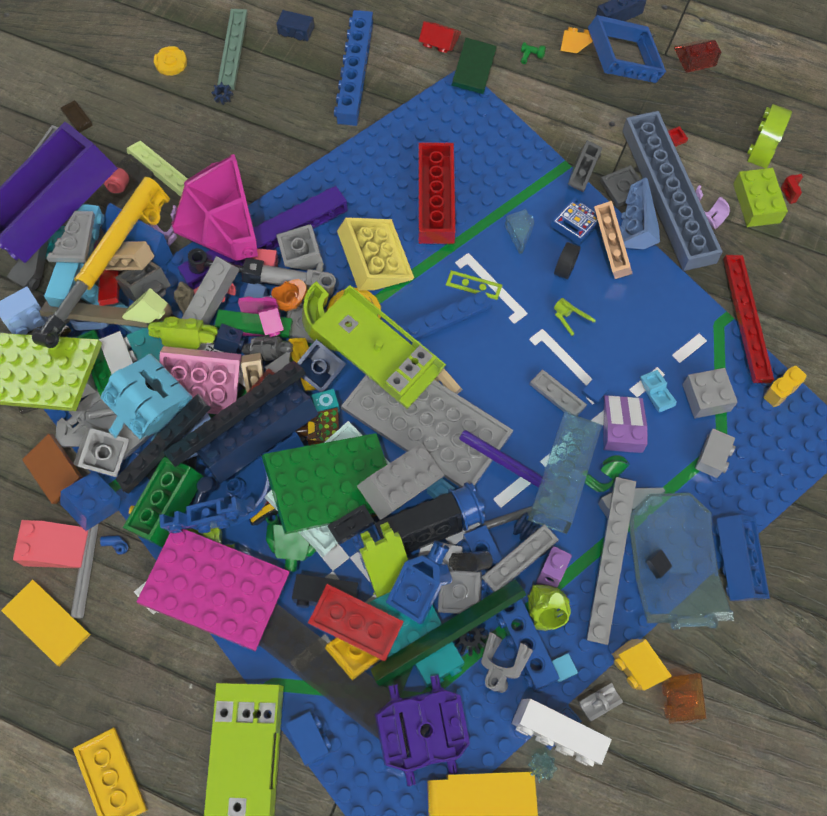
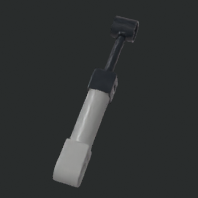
(256, 272)

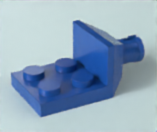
(420, 583)

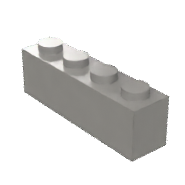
(211, 291)

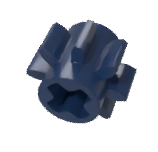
(219, 97)

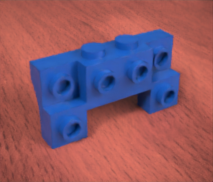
(208, 515)

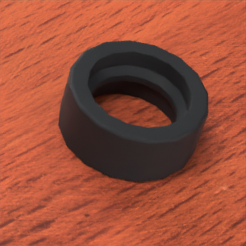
(567, 260)

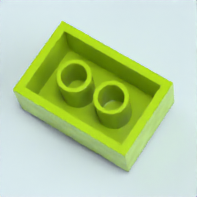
(760, 197)

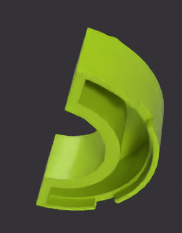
(770, 135)
(312, 310)

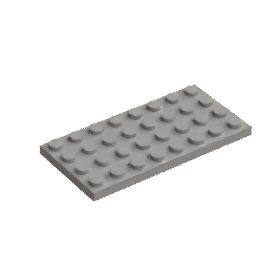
(433, 420)

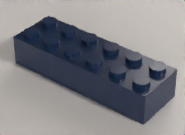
(257, 432)

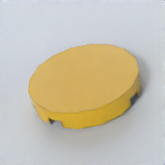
(170, 60)

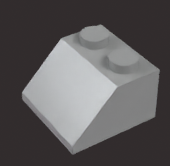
(300, 248)
(101, 452)

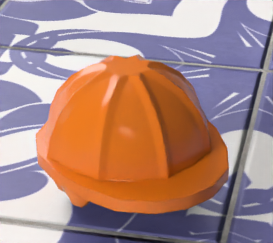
(290, 294)

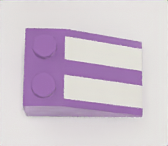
(624, 424)

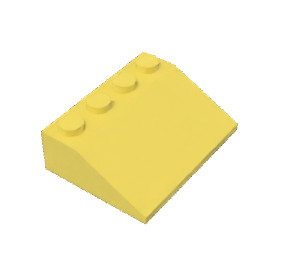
(374, 253)

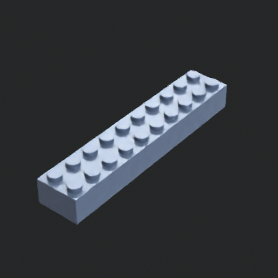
(672, 191)

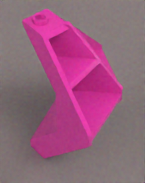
(216, 211)

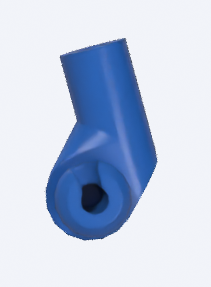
(116, 542)

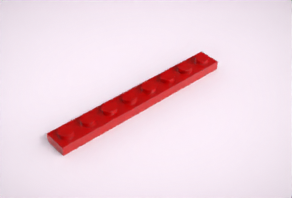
(748, 319)

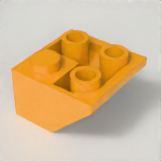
(575, 41)

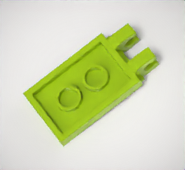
(383, 559)

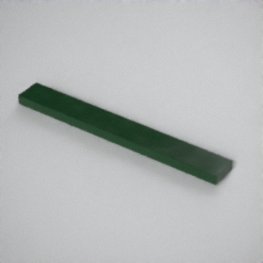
(447, 632)

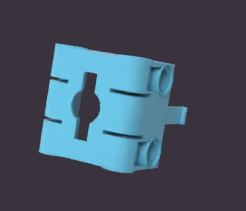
(137, 405)

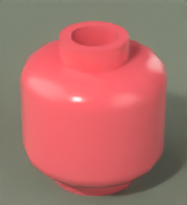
(117, 181)

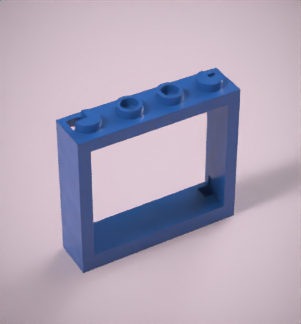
(603, 27)

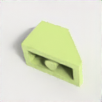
(146, 308)

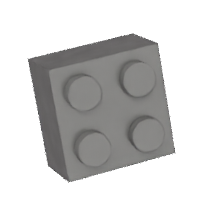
(709, 393)

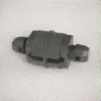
(269, 347)

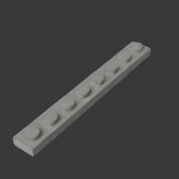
(611, 561)

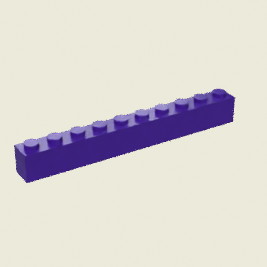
(313, 211)

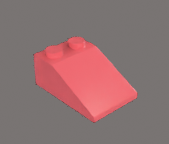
(50, 545)

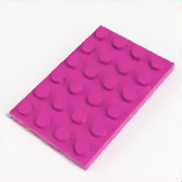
(214, 588)

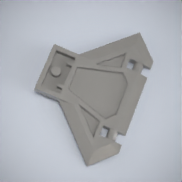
(72, 437)

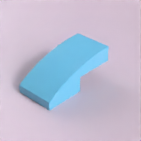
(657, 391)

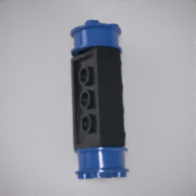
(431, 520)

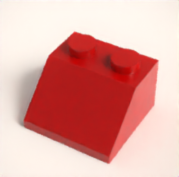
(438, 36)

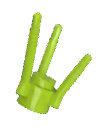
(565, 308)

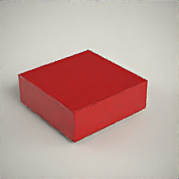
(678, 136)

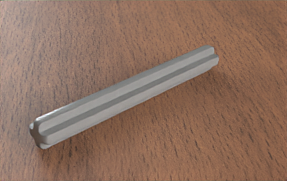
(84, 575)

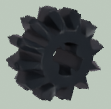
(470, 646)

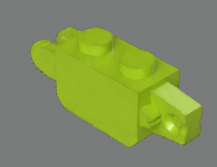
(182, 332)

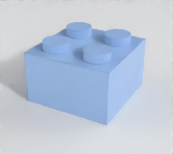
(21, 312)

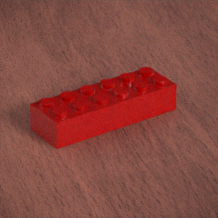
(436, 193)

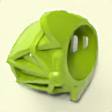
(543, 607)

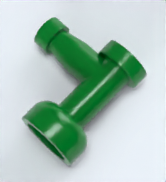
(527, 49)

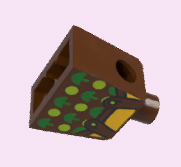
(320, 427)

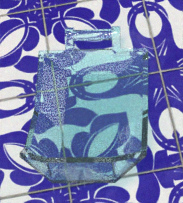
(692, 587)

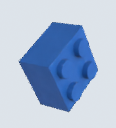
(90, 500)

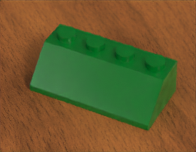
(166, 493)

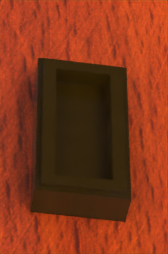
(76, 116)

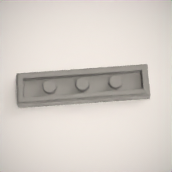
(520, 558)

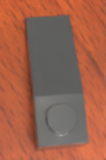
(584, 165)
(31, 272)

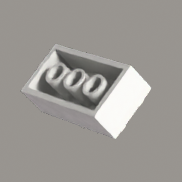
(558, 730)

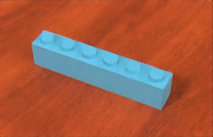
(65, 272)

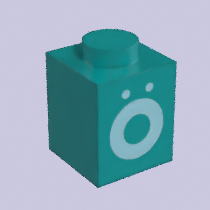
(325, 400)

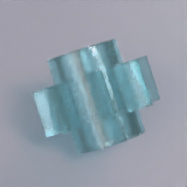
(548, 764)

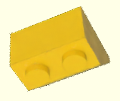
(640, 664)

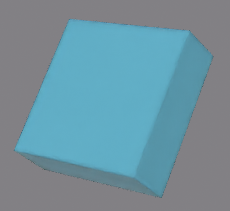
(564, 667)

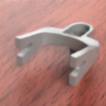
(497, 675)

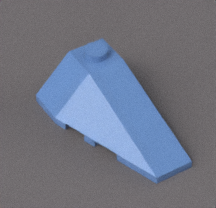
(639, 221)

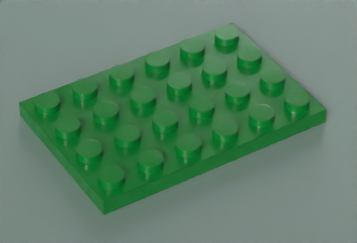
(321, 480)

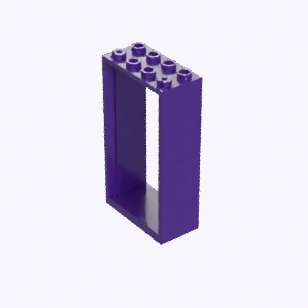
(49, 190)

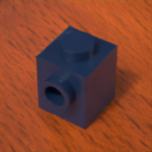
(228, 339)

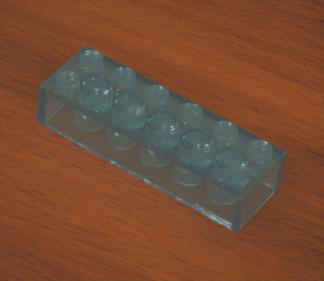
(565, 473)

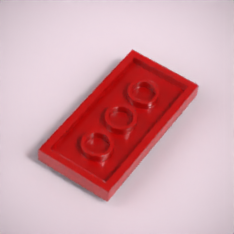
(355, 622)

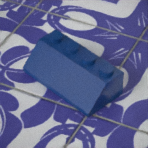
(142, 232)
(742, 558)

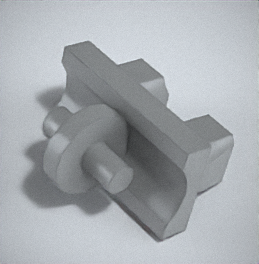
(600, 702)

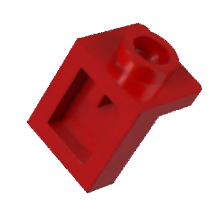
(791, 188)

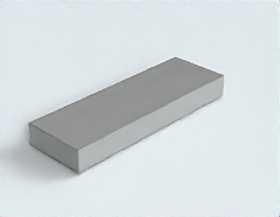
(557, 393)

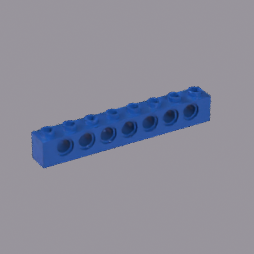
(354, 68)
(536, 679)

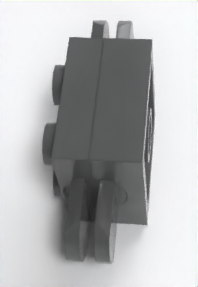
(137, 282)

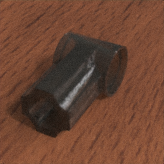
(470, 561)

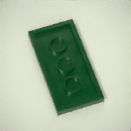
(474, 65)

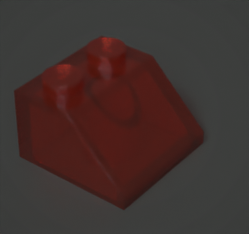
(698, 54)

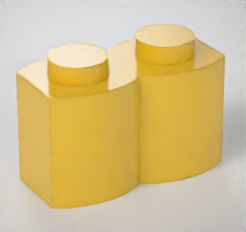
(784, 386)

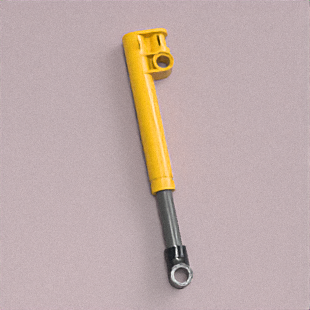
(143, 205)

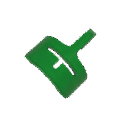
(613, 467)

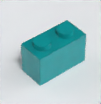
(442, 662)

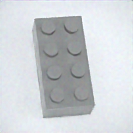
(400, 481)

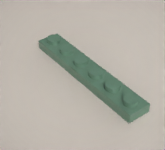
(233, 48)

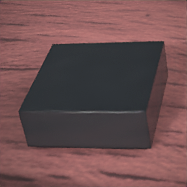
(658, 563)

